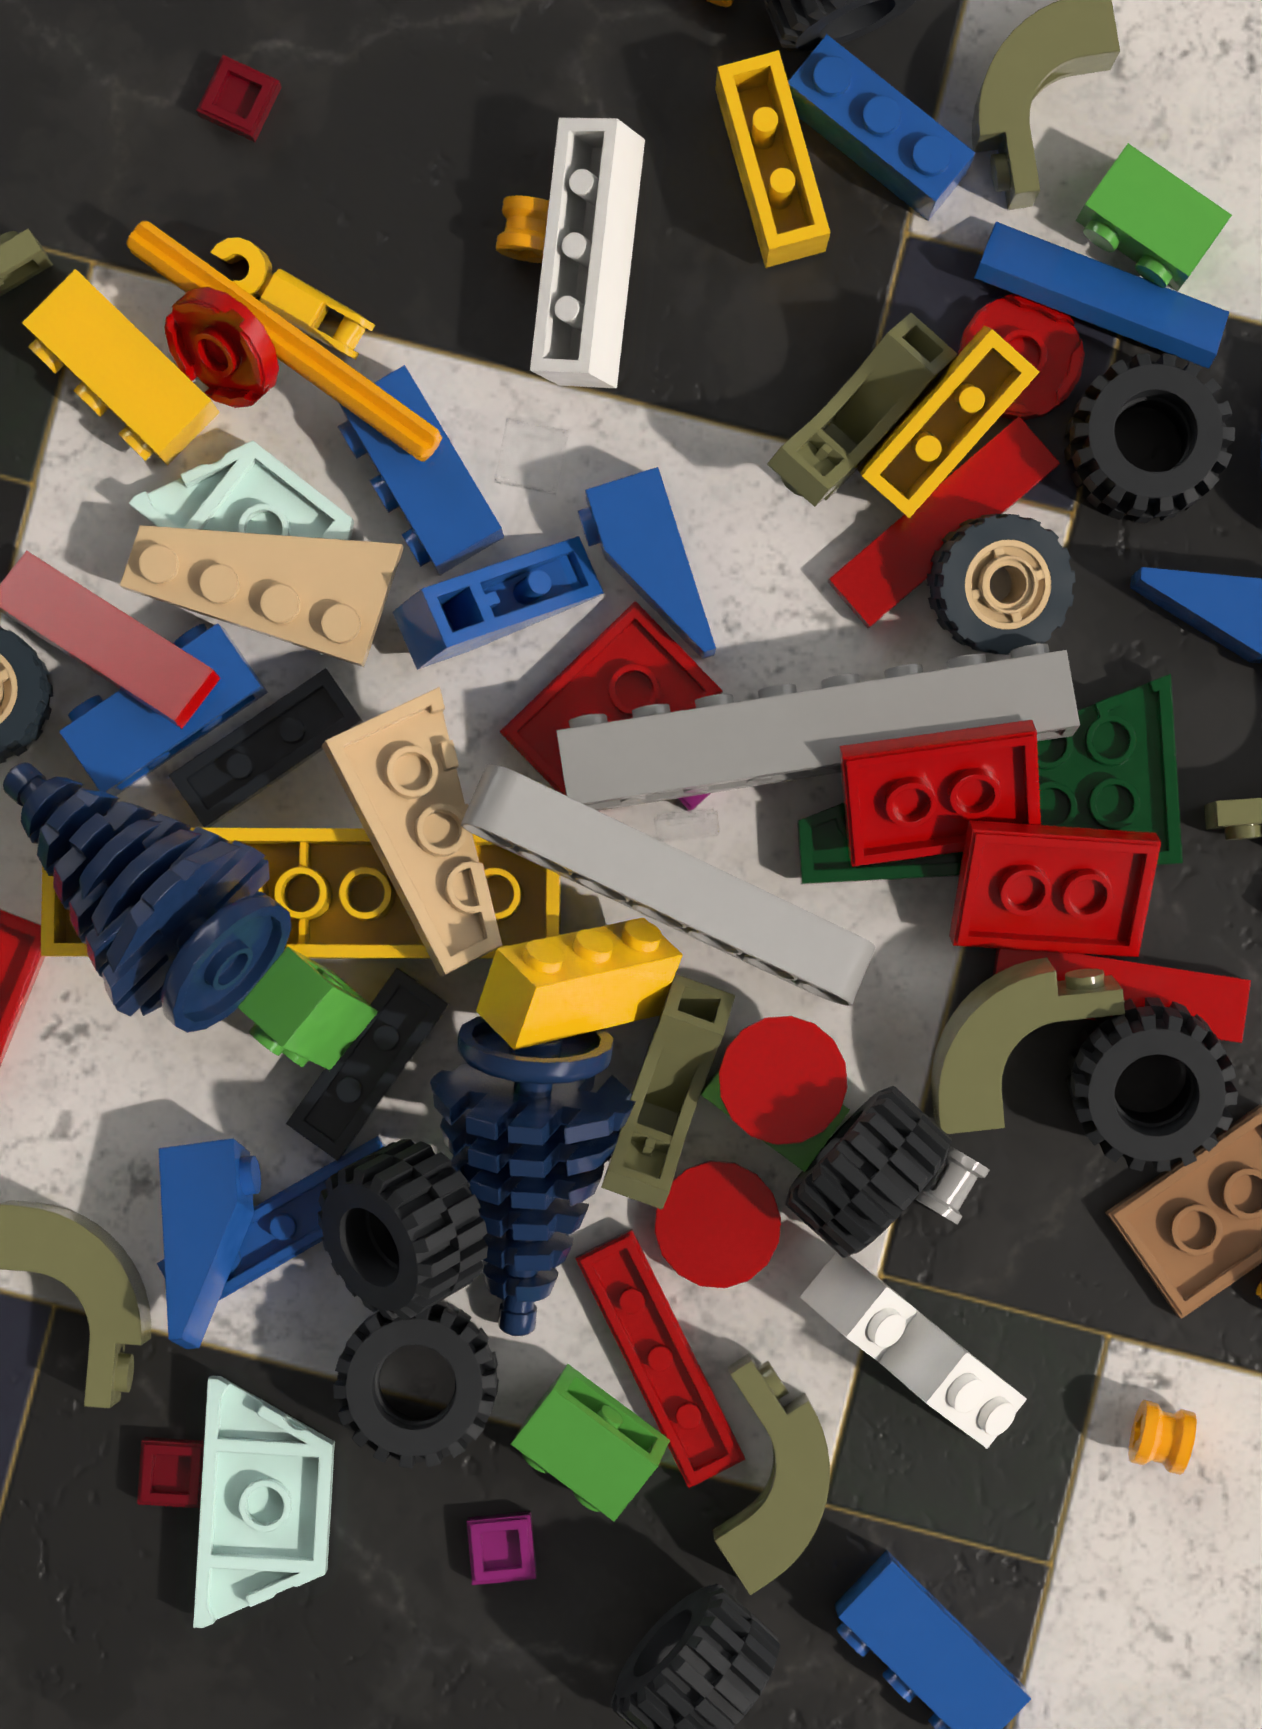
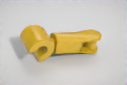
(292, 297)

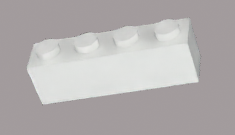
(587, 252)

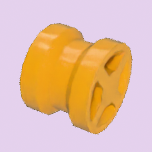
(524, 228)
(1162, 1437)

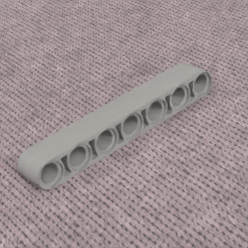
(667, 884)

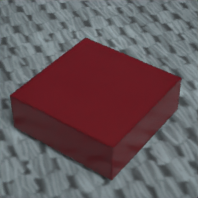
(239, 98)
(170, 1472)

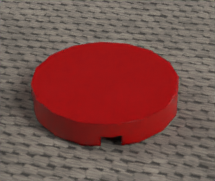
(1044, 340)
(222, 346)
(783, 1080)
(718, 1224)

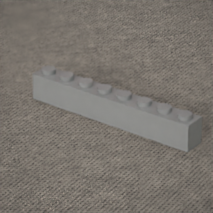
(800, 733)

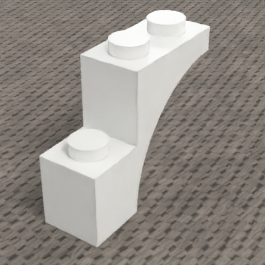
(913, 1349)

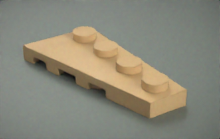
(281, 586)
(412, 807)

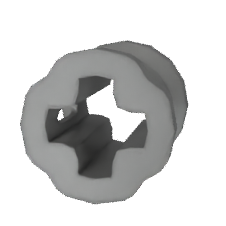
(952, 1184)

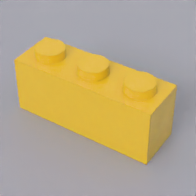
(772, 159)
(118, 369)
(947, 421)
(578, 982)

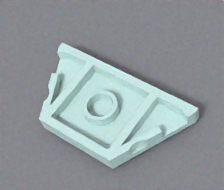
(245, 495)
(260, 1503)

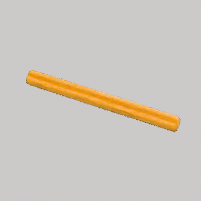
(292, 345)

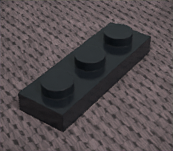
(265, 748)
(360, 1079)

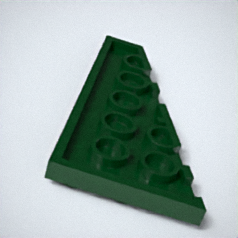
(1105, 776)

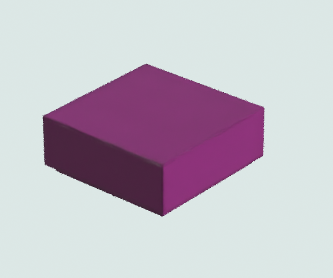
(501, 1548)

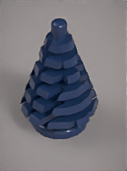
(159, 906)
(530, 1150)

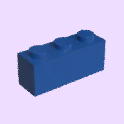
(878, 128)
(435, 495)
(126, 740)
(927, 1650)

